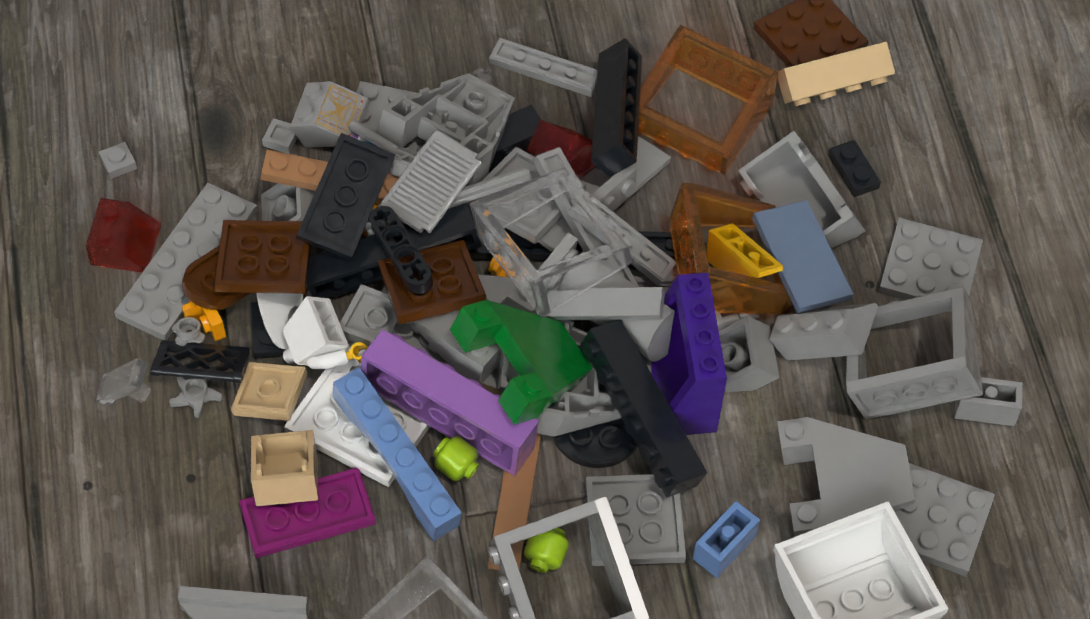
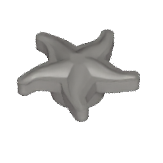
(195, 393)

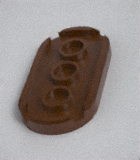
(199, 284)

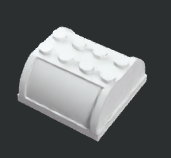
(857, 571)

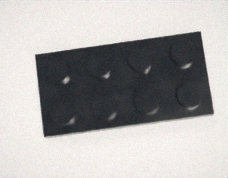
(345, 196)

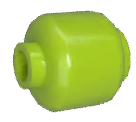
(456, 458)
(547, 550)

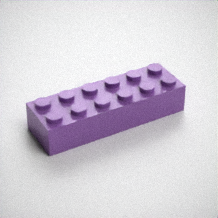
(447, 401)

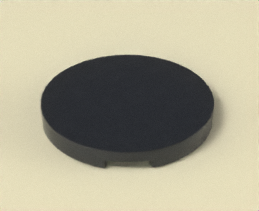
(598, 445)

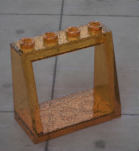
(720, 69)
(731, 291)

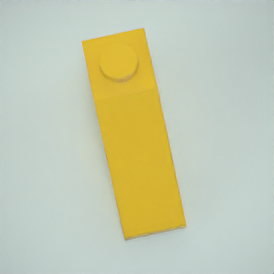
(736, 252)

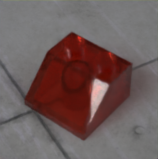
(573, 145)
(122, 236)

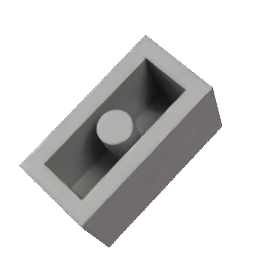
(998, 404)

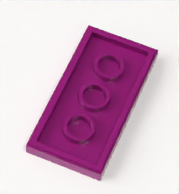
(339, 510)

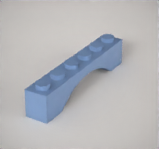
(419, 483)

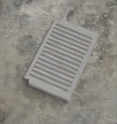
(432, 182)

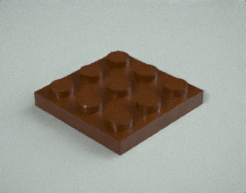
(809, 31)
(262, 257)
(453, 284)

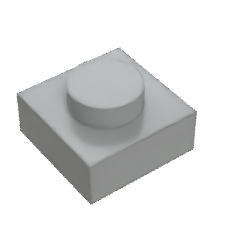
(279, 136)
(117, 160)

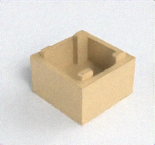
(284, 468)

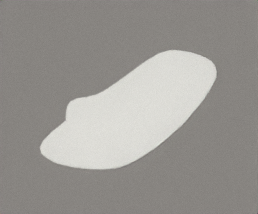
(275, 311)

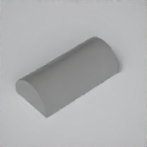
(648, 335)

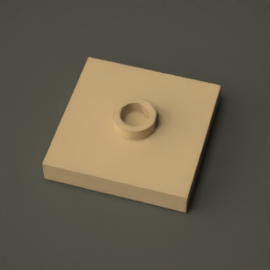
(269, 391)

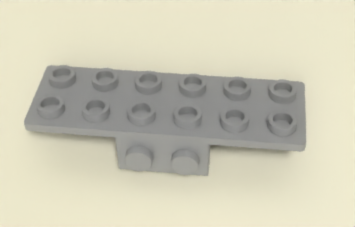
(615, 189)

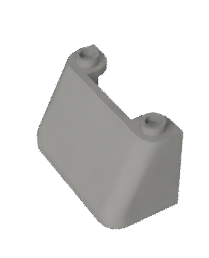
(792, 175)

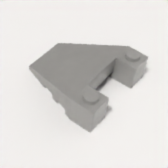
(460, 108)
(480, 362)
(581, 405)
(851, 471)

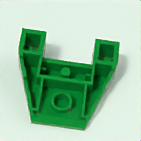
(536, 348)

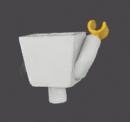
(317, 336)

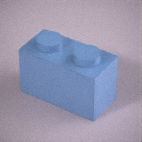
(726, 539)

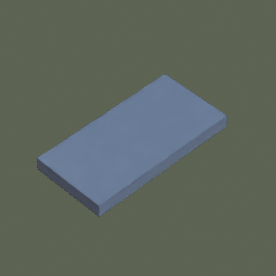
(808, 263)

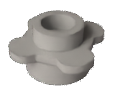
(188, 331)

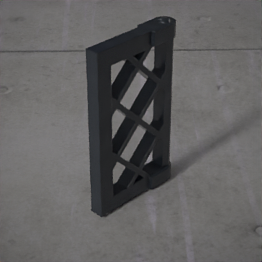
(212, 353)

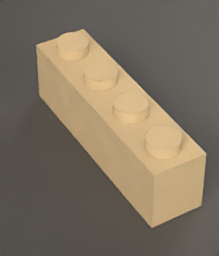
(836, 72)

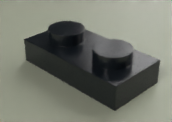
(854, 168)
(262, 342)

